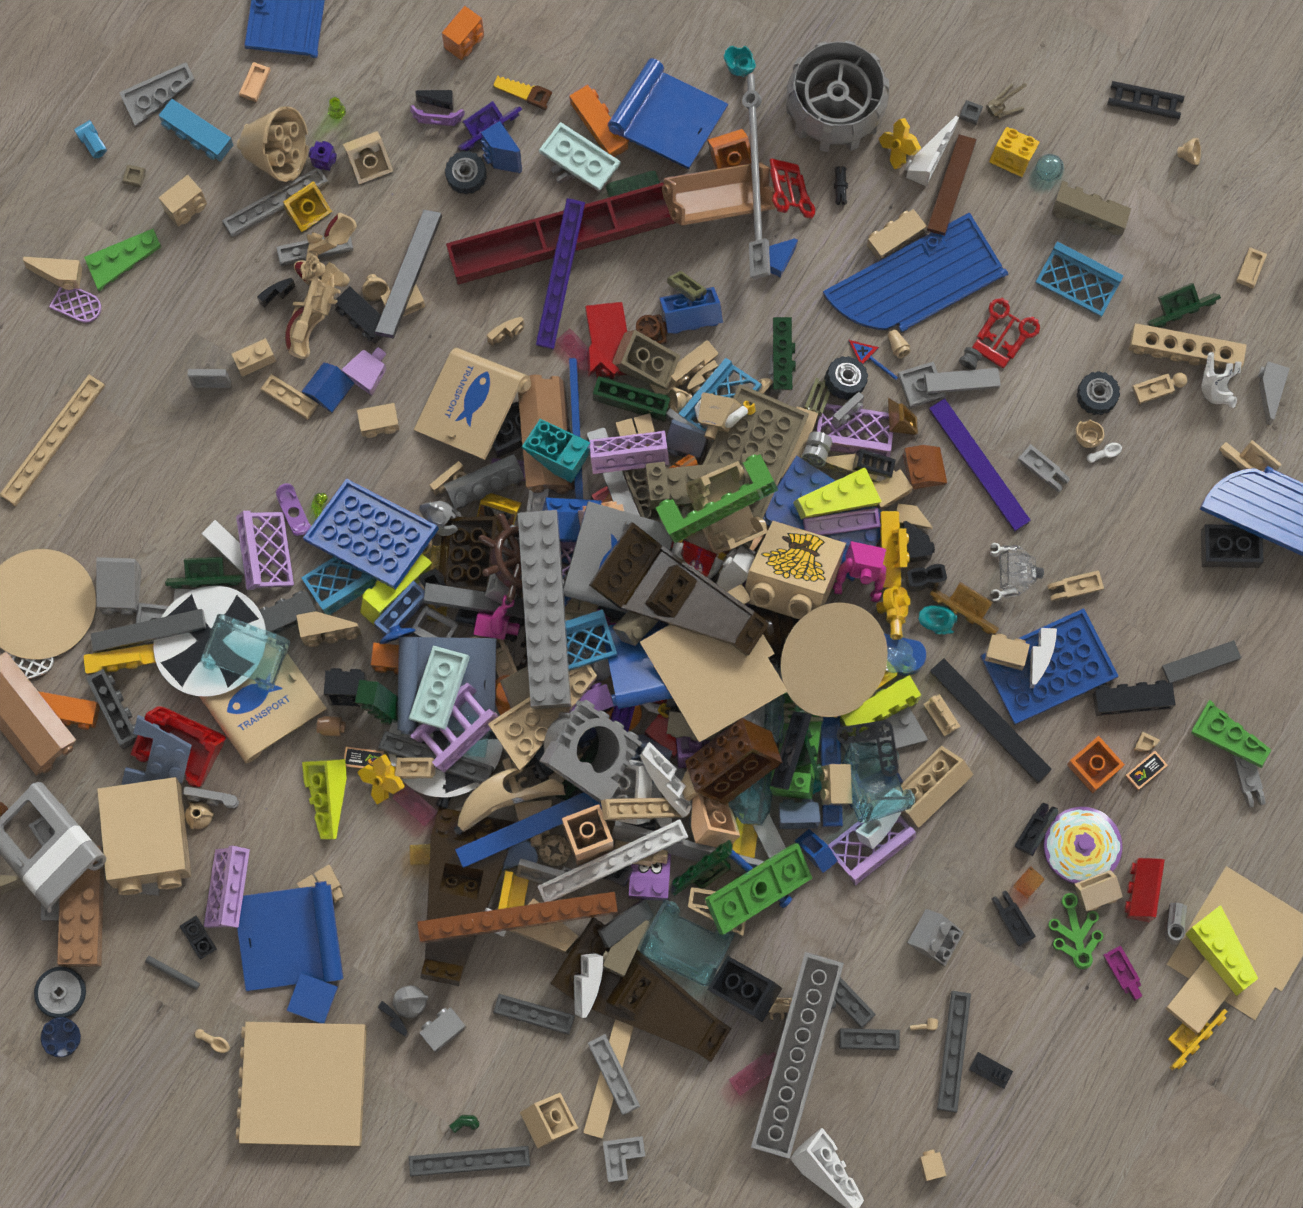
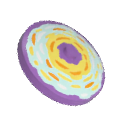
(1082, 844)

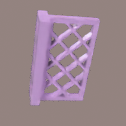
(852, 445)
(625, 459)
(249, 550)
(878, 857)
(233, 887)

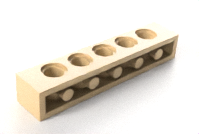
(1178, 340)

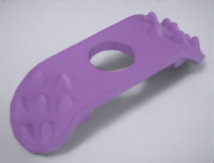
(448, 120)
(288, 499)

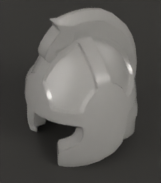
(439, 514)
(409, 1001)

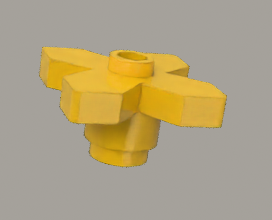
(900, 142)
(382, 777)

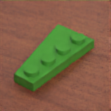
(116, 259)
(1230, 736)

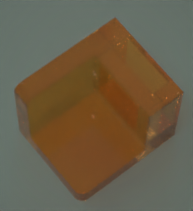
(1029, 882)

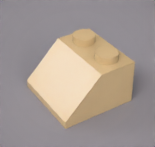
(368, 157)
(548, 1120)

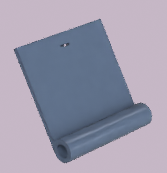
(412, 663)

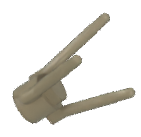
(996, 106)

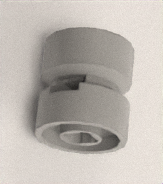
(817, 449)

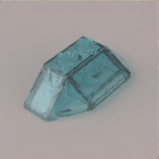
(754, 803)

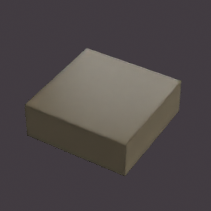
(134, 176)

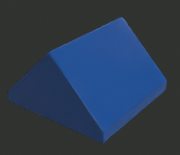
(328, 386)

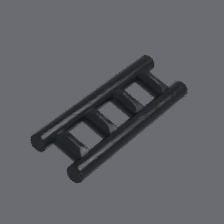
(1153, 108)

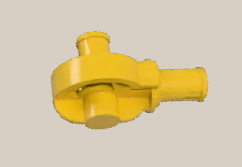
(896, 605)

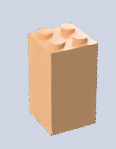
(587, 834)

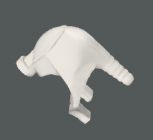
(1215, 385)

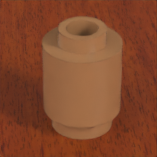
(331, 726)

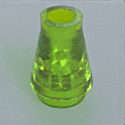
(336, 108)

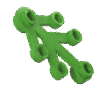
(1077, 934)

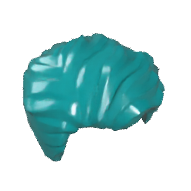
(739, 61)

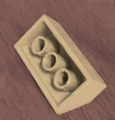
(934, 784)

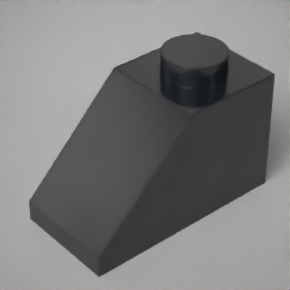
(919, 543)

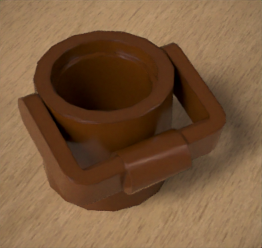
(651, 327)

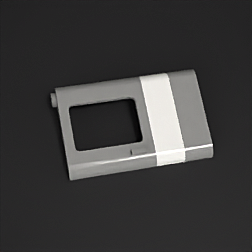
(60, 859)

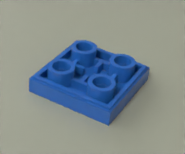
(312, 998)

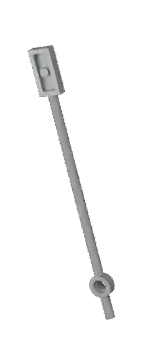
(759, 248)

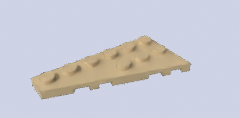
(524, 728)

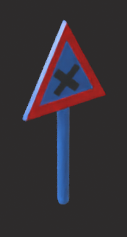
(864, 352)

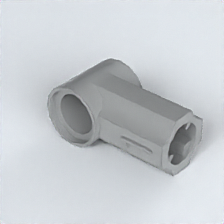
(1176, 921)

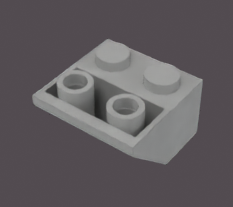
(935, 937)

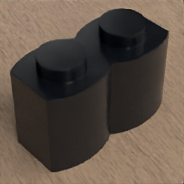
(931, 577)

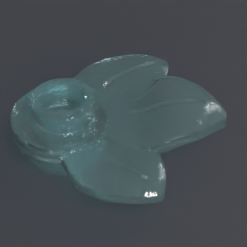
(898, 656)

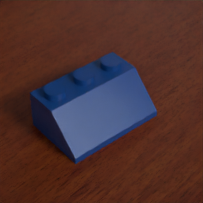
(500, 149)
(683, 314)
(568, 515)

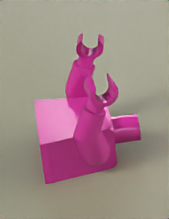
(864, 563)
(496, 624)

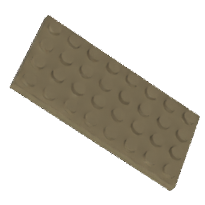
(769, 430)

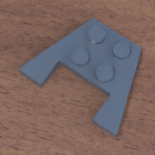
(167, 755)

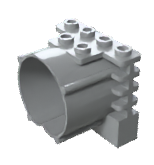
(613, 753)

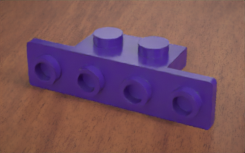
(484, 119)

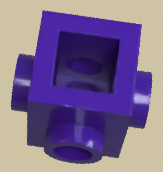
(322, 155)

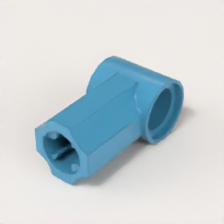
(89, 136)

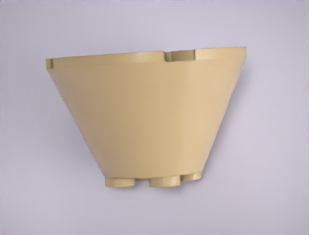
(276, 143)

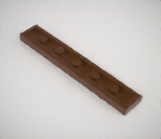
(951, 185)

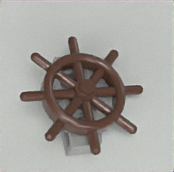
(505, 563)

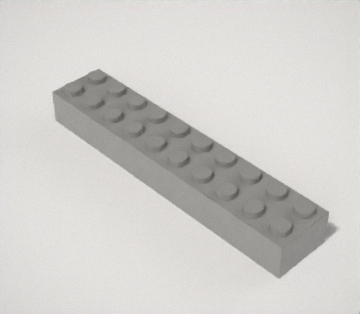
(544, 609)
(797, 1055)

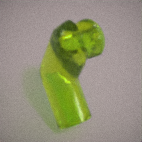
(317, 503)

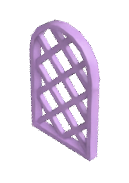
(74, 316)

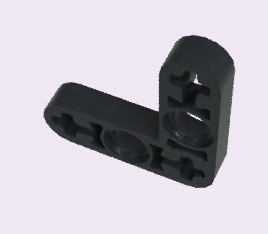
(874, 735)

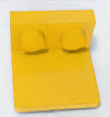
(1014, 151)

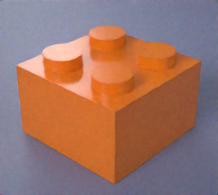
(463, 33)
(1095, 764)

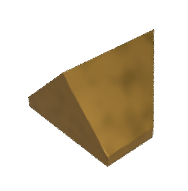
(901, 419)

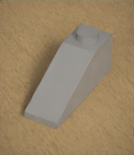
(1271, 388)

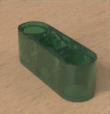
(632, 183)

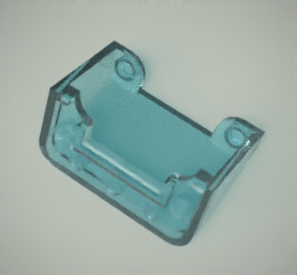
(245, 651)
(873, 792)
(685, 945)

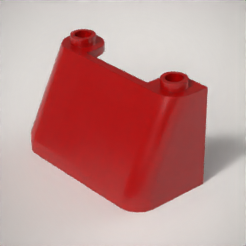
(205, 742)

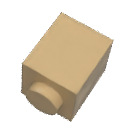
(932, 1165)

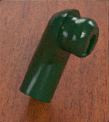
(465, 1120)

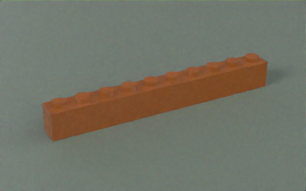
(517, 917)

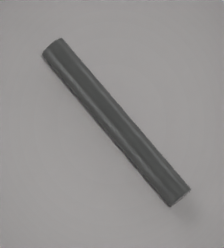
(172, 972)

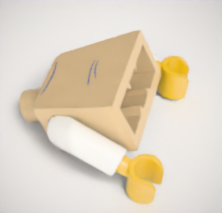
(720, 413)

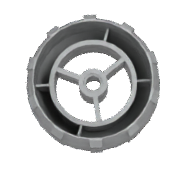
(843, 63)

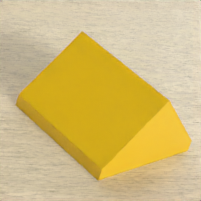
(307, 206)

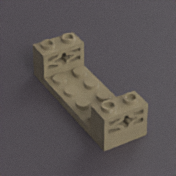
(670, 483)

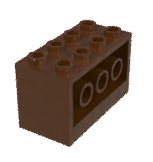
(733, 761)

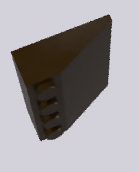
(465, 552)

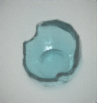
(1050, 167)

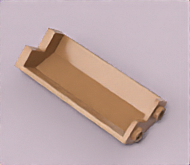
(716, 194)
(547, 402)
(29, 720)

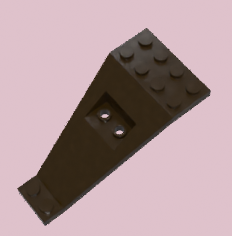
(644, 573)
(457, 890)
(656, 1005)

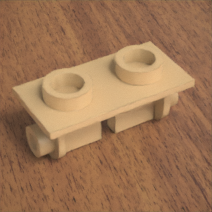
(941, 715)

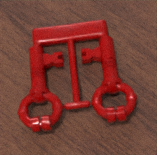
(799, 181)
(1012, 350)

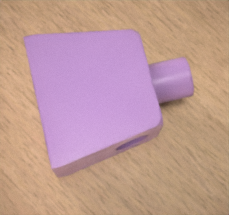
(366, 370)

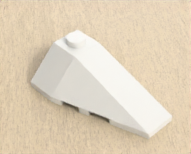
(927, 158)
(821, 1165)

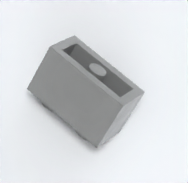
(442, 1029)

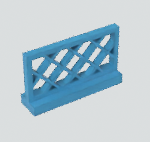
(1086, 264)
(713, 384)
(343, 596)
(585, 623)

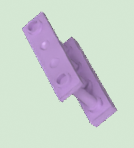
(466, 740)

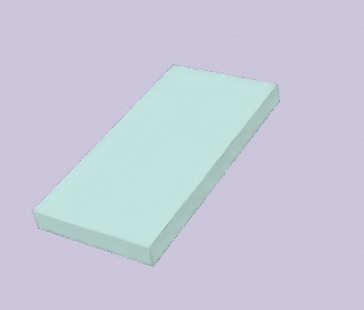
(579, 157)
(439, 687)

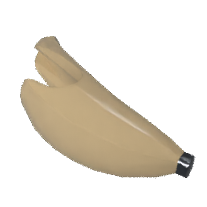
(492, 796)

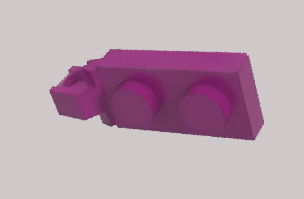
(1123, 972)

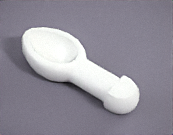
(1110, 450)

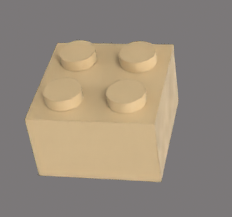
(183, 201)

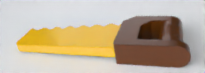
(524, 91)

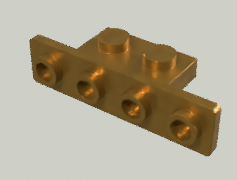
(968, 603)

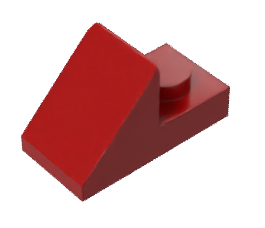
(598, 360)

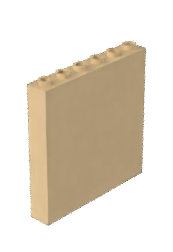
(302, 1084)

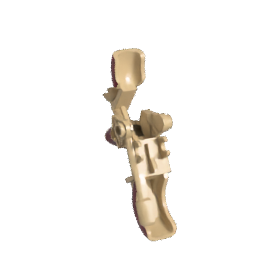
(321, 284)

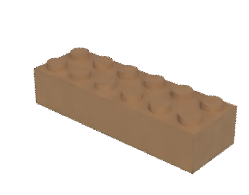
(82, 921)

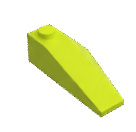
(327, 787)

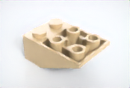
(320, 628)

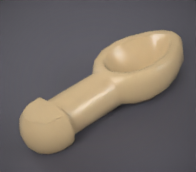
(217, 1043)

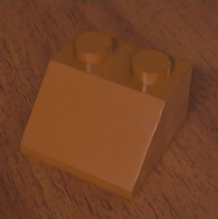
(924, 466)

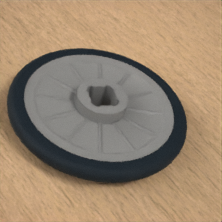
(49, 984)

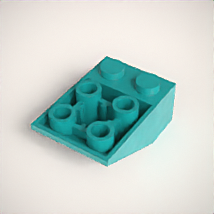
(557, 449)

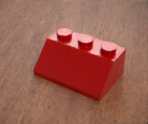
(1144, 889)

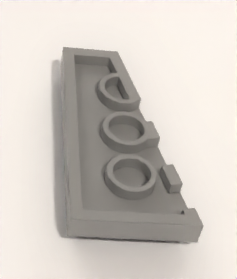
(153, 93)
(906, 730)

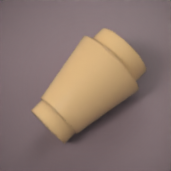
(898, 344)

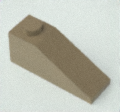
(622, 953)

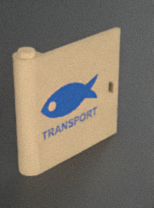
(470, 402)
(262, 717)

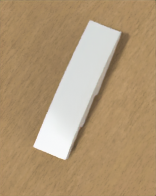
(663, 776)

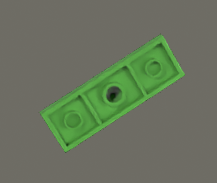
(758, 888)

